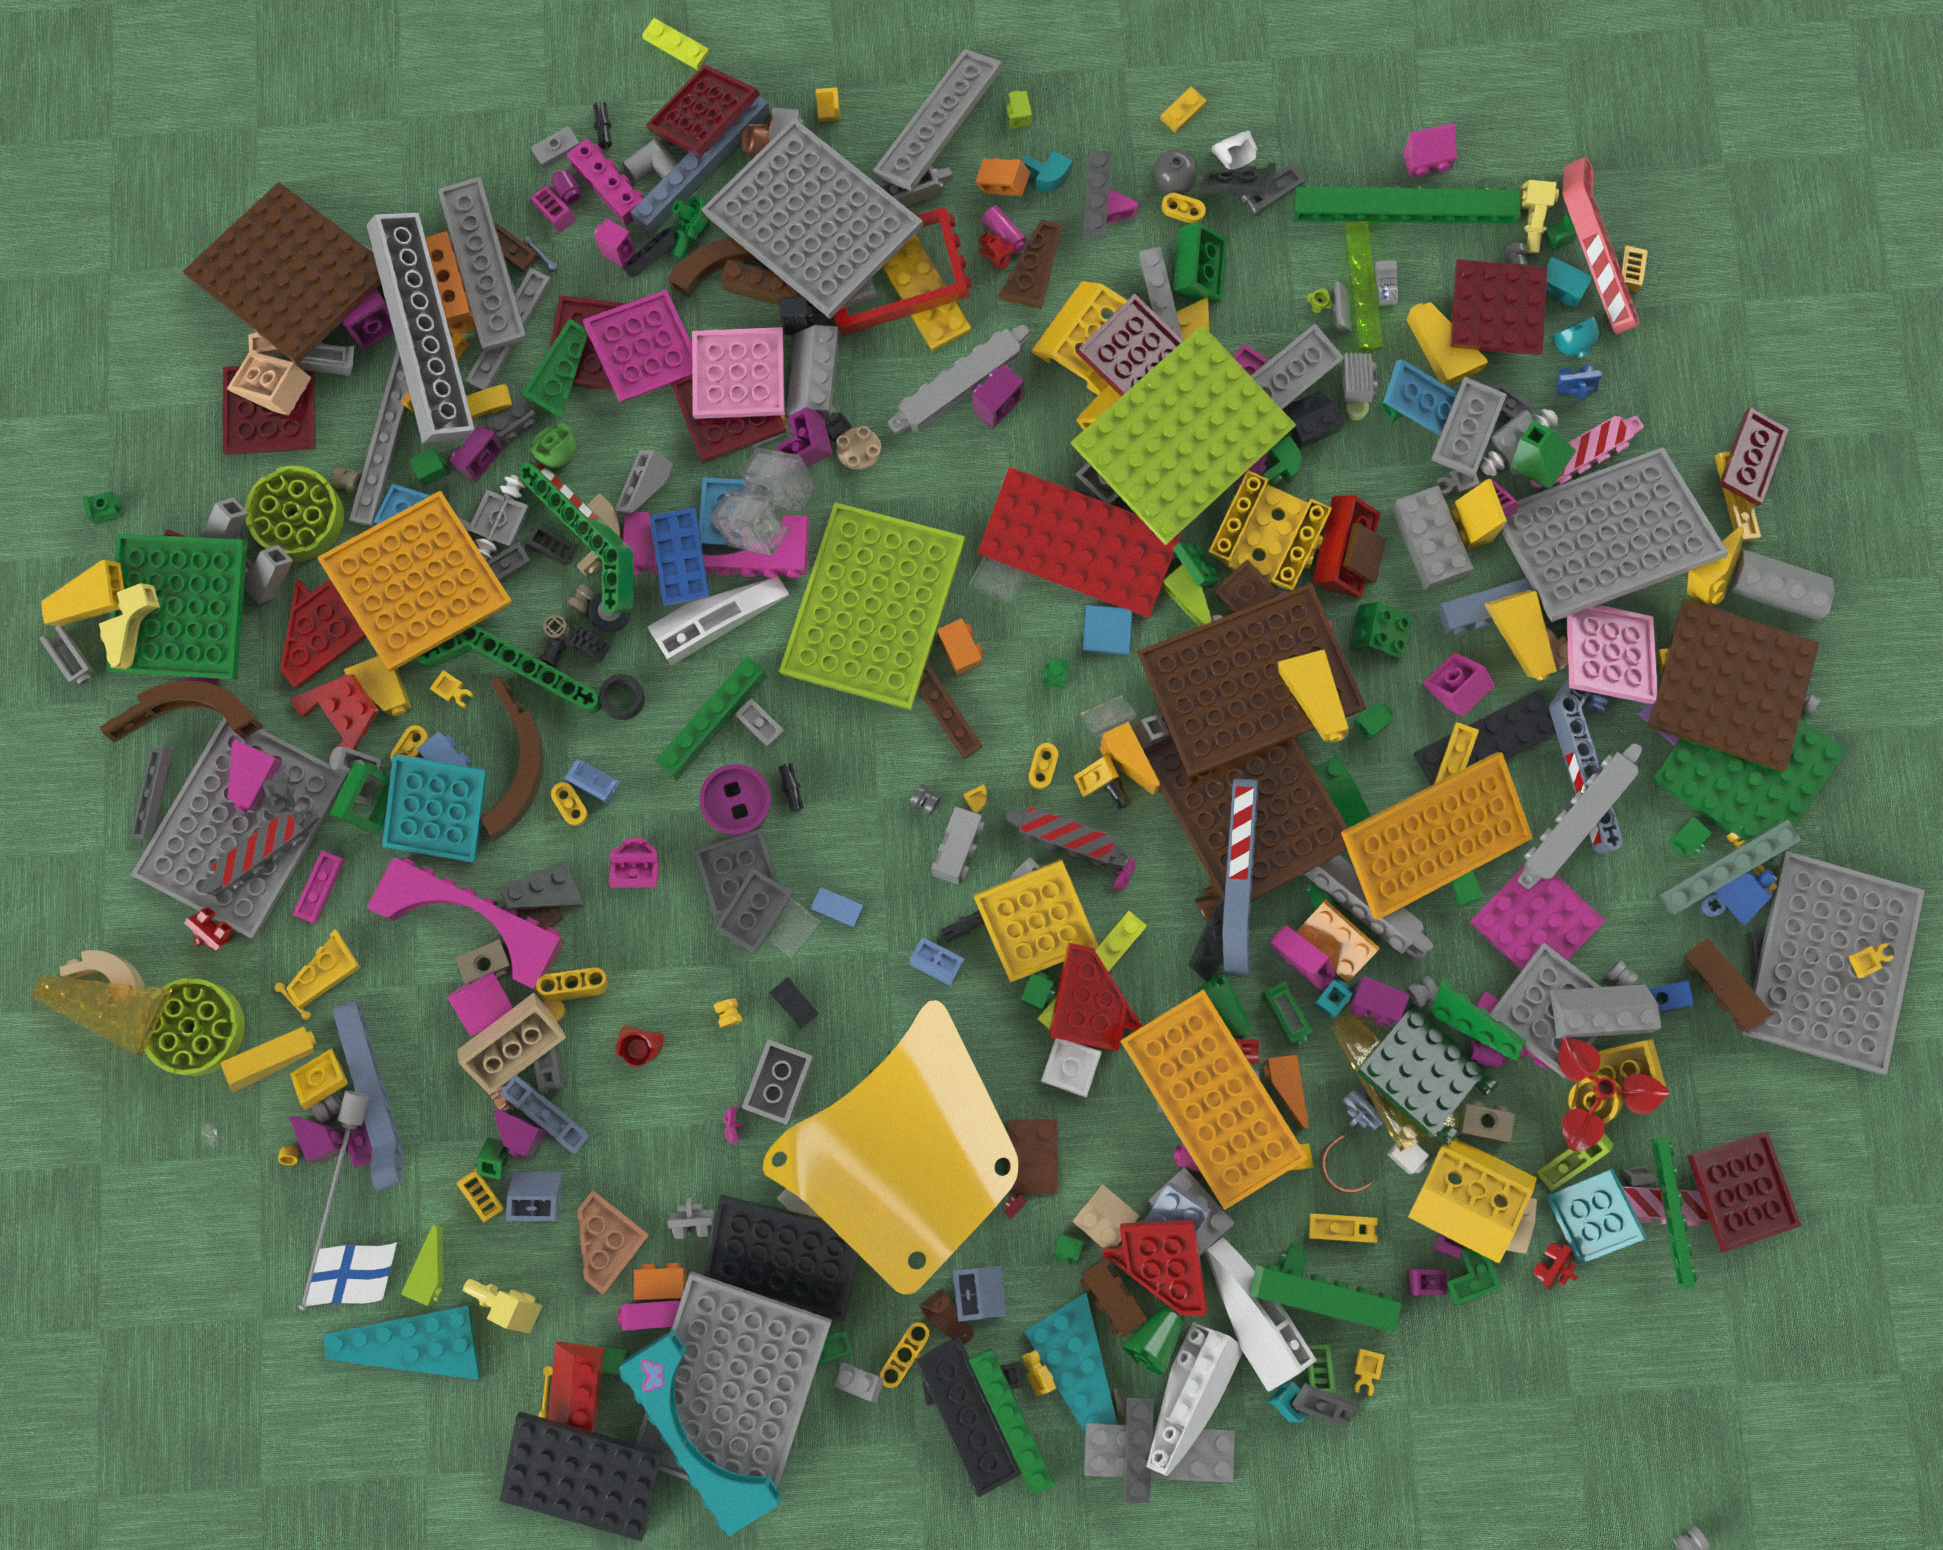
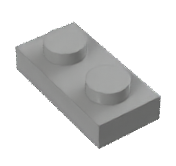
(759, 723)
(859, 1382)

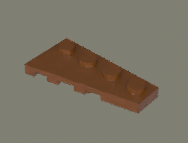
(1032, 273)

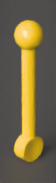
(280, 987)
(547, 1372)

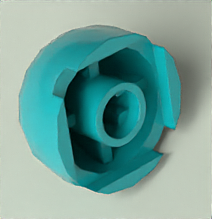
(1577, 338)

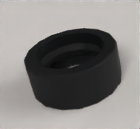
(615, 680)

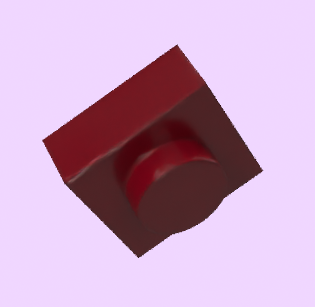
(1013, 1205)

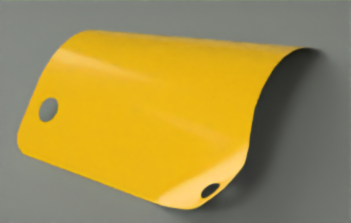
(904, 1155)

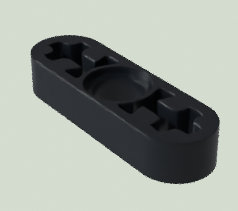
(650, 252)

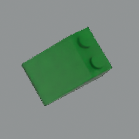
(1342, 791)

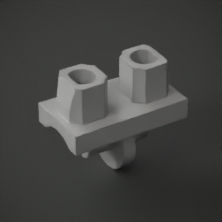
(691, 1215)

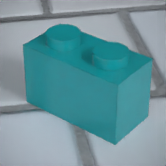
(1566, 282)

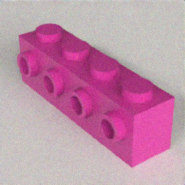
(605, 180)

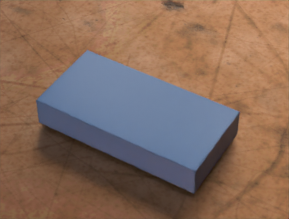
(837, 907)

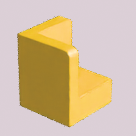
(828, 104)

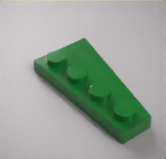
(557, 371)
(1475, 1022)

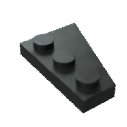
(1229, 181)
(543, 889)
(1209, 950)

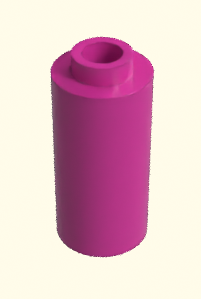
(1002, 226)

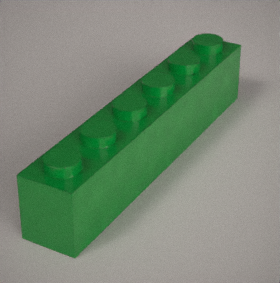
(711, 718)
(1325, 1298)

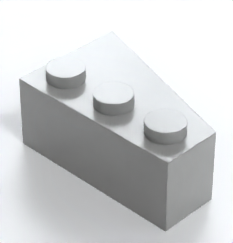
(957, 846)

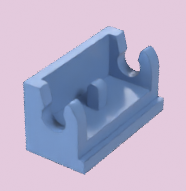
(592, 781)
(936, 961)

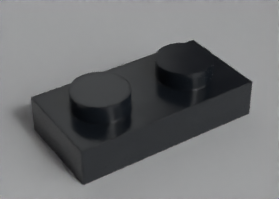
(794, 1003)

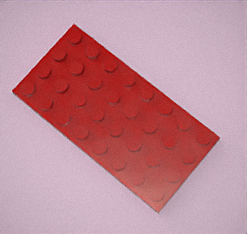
(1077, 542)

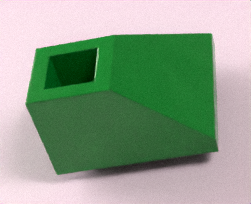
(1542, 455)

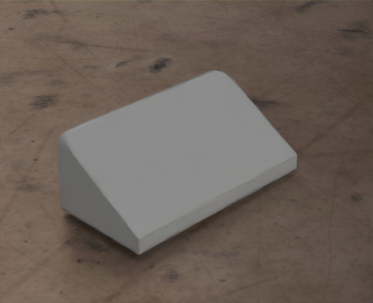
(1341, 308)

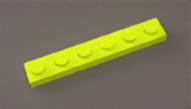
(1108, 951)

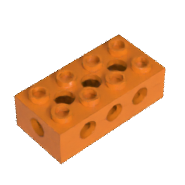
(450, 284)

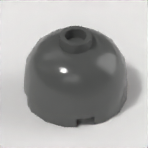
(1175, 172)

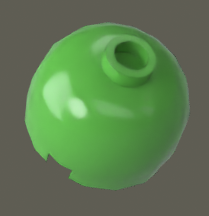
(555, 446)

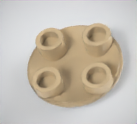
(858, 448)

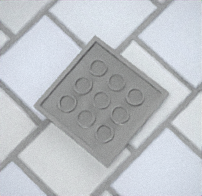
(1528, 1003)

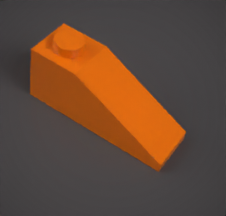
(1286, 1082)

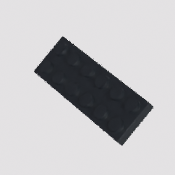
(1504, 731)
(967, 1416)

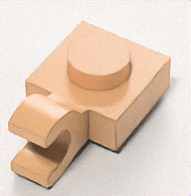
(1559, 649)

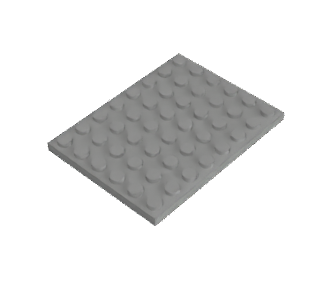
(812, 217)
(1610, 534)
(206, 826)
(1805, 969)
(740, 1377)

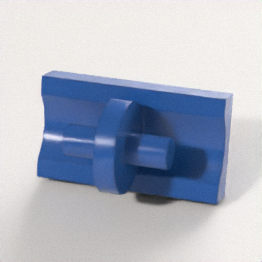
(1578, 384)

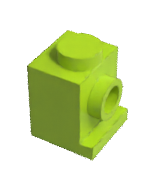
(1018, 109)

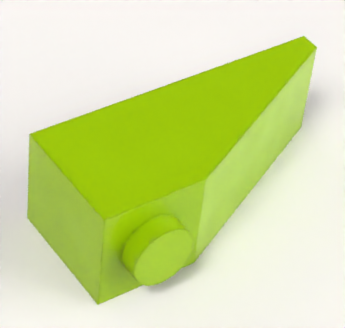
(1187, 595)
(1570, 1163)
(428, 1272)

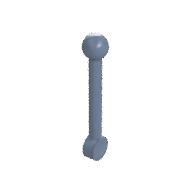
(551, 265)

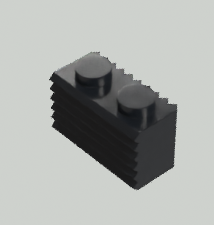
(795, 314)

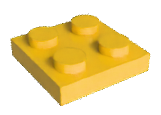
(318, 1079)

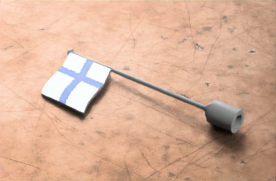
(347, 1271)

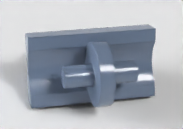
(1361, 1109)

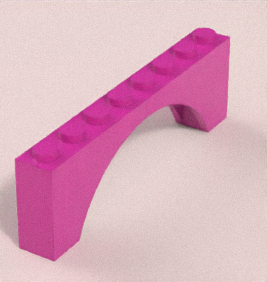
(788, 559)
(409, 888)

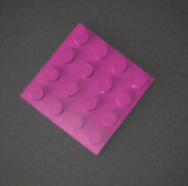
(641, 345)
(1547, 913)

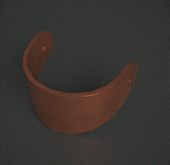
(1322, 1158)
(943, 1314)

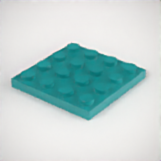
(434, 807)

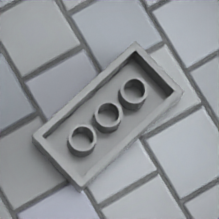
(1432, 538)

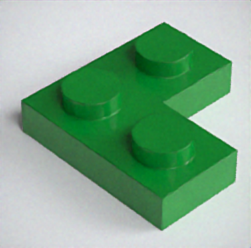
(1477, 1282)

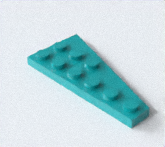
(423, 1343)
(1073, 1357)

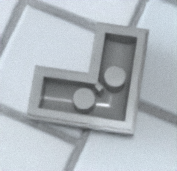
(650, 157)
(343, 760)

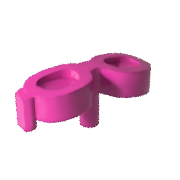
(1123, 879)
(730, 1131)

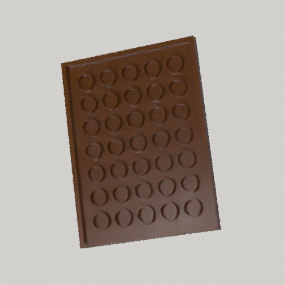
(287, 272)
(1224, 681)
(1294, 820)

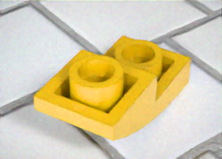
(489, 400)

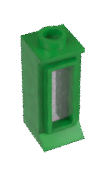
(1287, 1013)

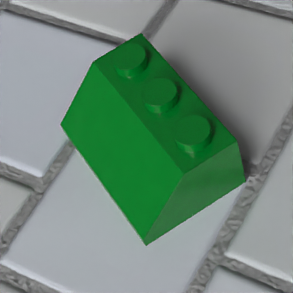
(1199, 263)

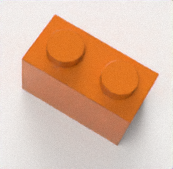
(1002, 176)
(960, 647)
(659, 1283)

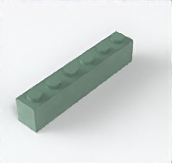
(1729, 866)

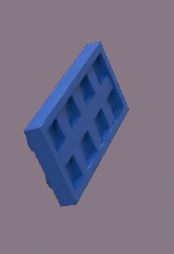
(679, 556)

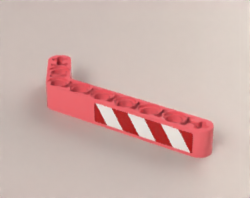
(1596, 245)

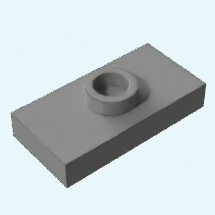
(555, 146)

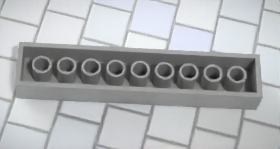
(420, 327)

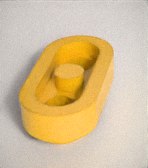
(1184, 207)
(406, 744)
(1043, 767)
(570, 804)

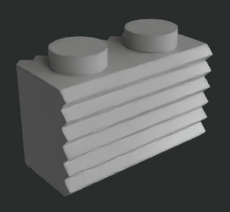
(1358, 377)

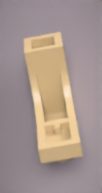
(592, 563)
(114, 967)

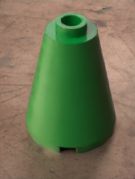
(1227, 1005)
(1156, 1340)

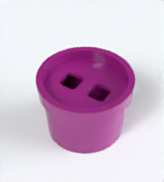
(717, 807)

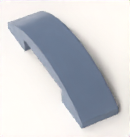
(545, 1113)

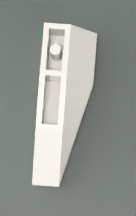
(712, 617)
(1260, 1325)
(1192, 1394)

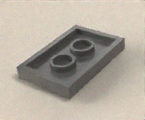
(753, 911)

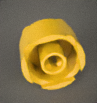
(1582, 1094)

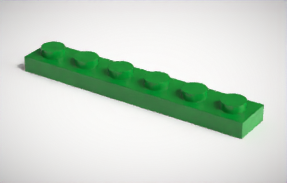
(1672, 1203)
(1011, 1421)

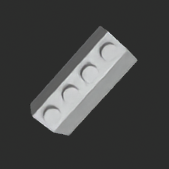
(813, 370)
(1783, 585)
(1604, 1011)

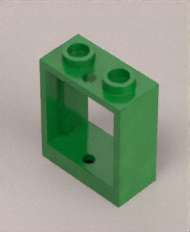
(350, 792)

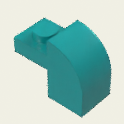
(1051, 174)

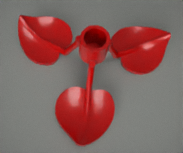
(1579, 1060)

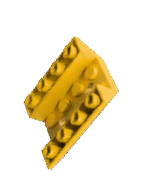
(1074, 326)
(1252, 528)
(1468, 1209)

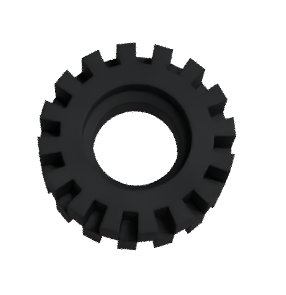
(587, 643)

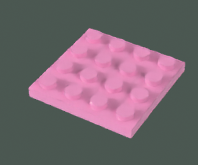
(738, 373)
(1612, 653)

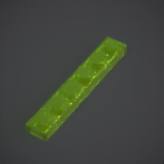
(1363, 286)

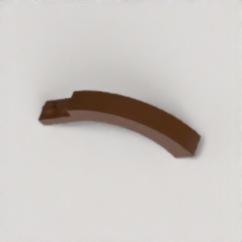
(706, 261)
(183, 695)
(530, 770)

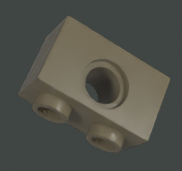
(470, 963)
(1501, 1124)

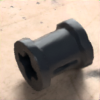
(837, 426)
(552, 652)

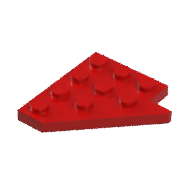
(317, 632)
(1089, 1002)
(1164, 1261)

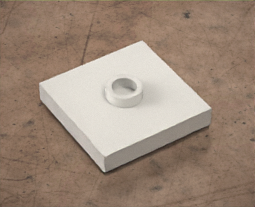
(1071, 1067)

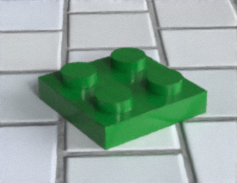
(1193, 559)

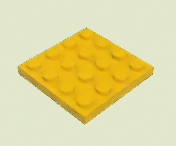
(1034, 919)

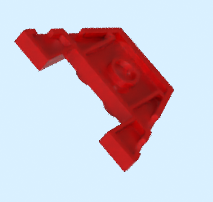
(344, 704)

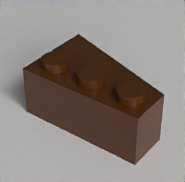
(1112, 1297)

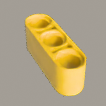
(561, 980)
(906, 1342)

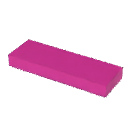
(318, 887)

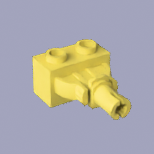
(1537, 198)
(510, 1310)

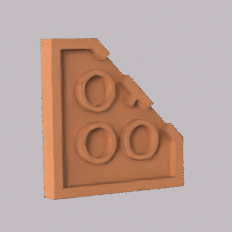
(607, 1241)

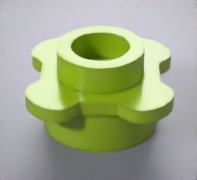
(1323, 295)

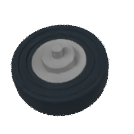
(604, 620)

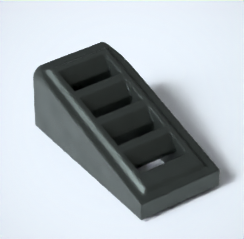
(539, 529)

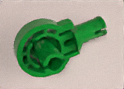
(690, 222)

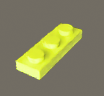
(675, 43)

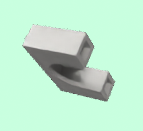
(272, 564)

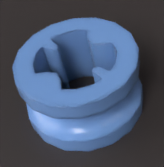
(1596, 704)
(1706, 910)

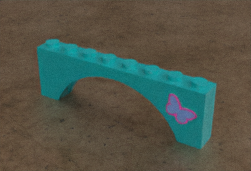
(730, 1496)

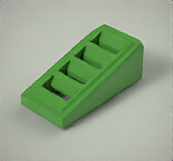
(1329, 1380)

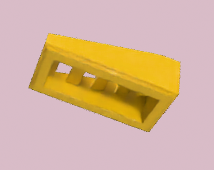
(1633, 284)
(473, 1199)

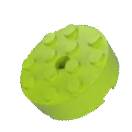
(284, 493)
(216, 1031)

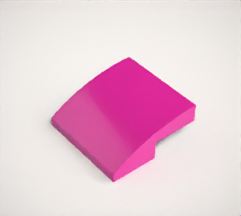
(480, 1003)

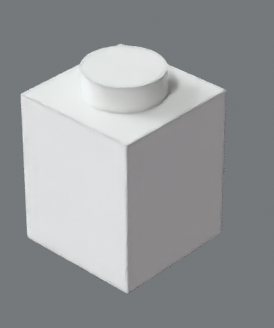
(1410, 1160)

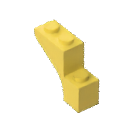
(122, 631)

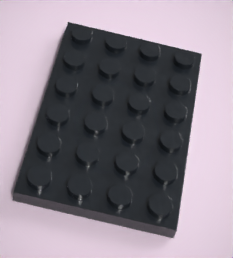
(782, 1257)
(580, 1476)

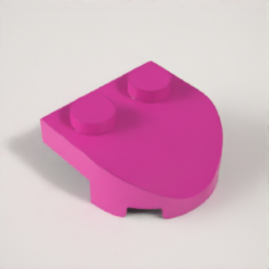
(634, 865)

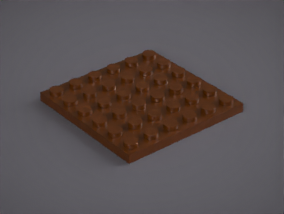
(1733, 685)

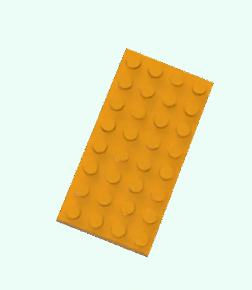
(1437, 835)
(1214, 1099)

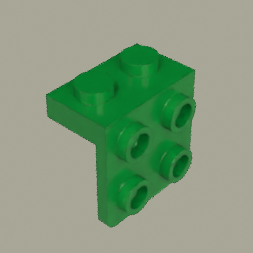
(1381, 629)

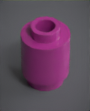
(566, 186)
(1486, 1055)

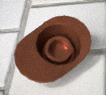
(756, 136)

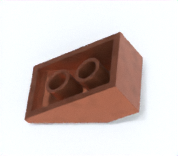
(1037, 1155)

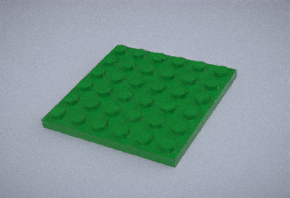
(199, 603)
(1745, 793)

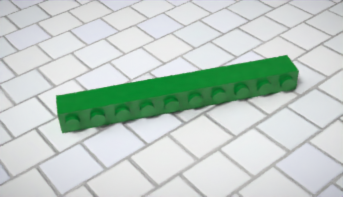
(1406, 205)

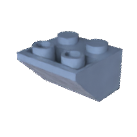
(535, 1196)
(979, 1293)

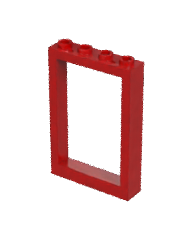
(926, 301)

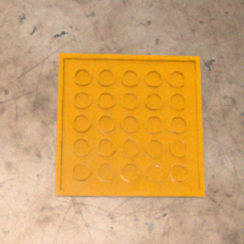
(414, 581)

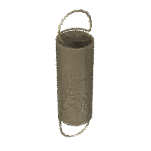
(1119, 1402)

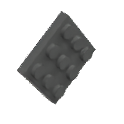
(727, 865)

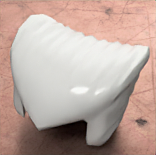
(1236, 150)

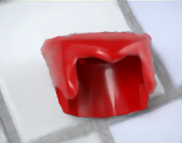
(638, 1045)

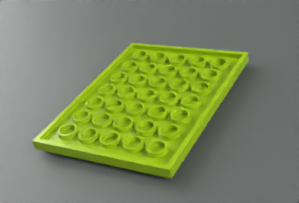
(1183, 434)
(872, 606)

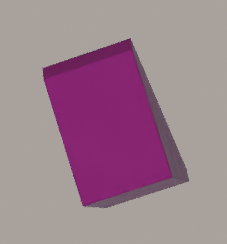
(1426, 1282)

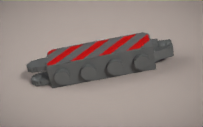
(1067, 836)
(259, 850)

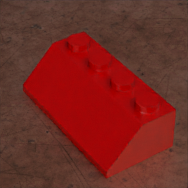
(1329, 567)
(576, 1385)

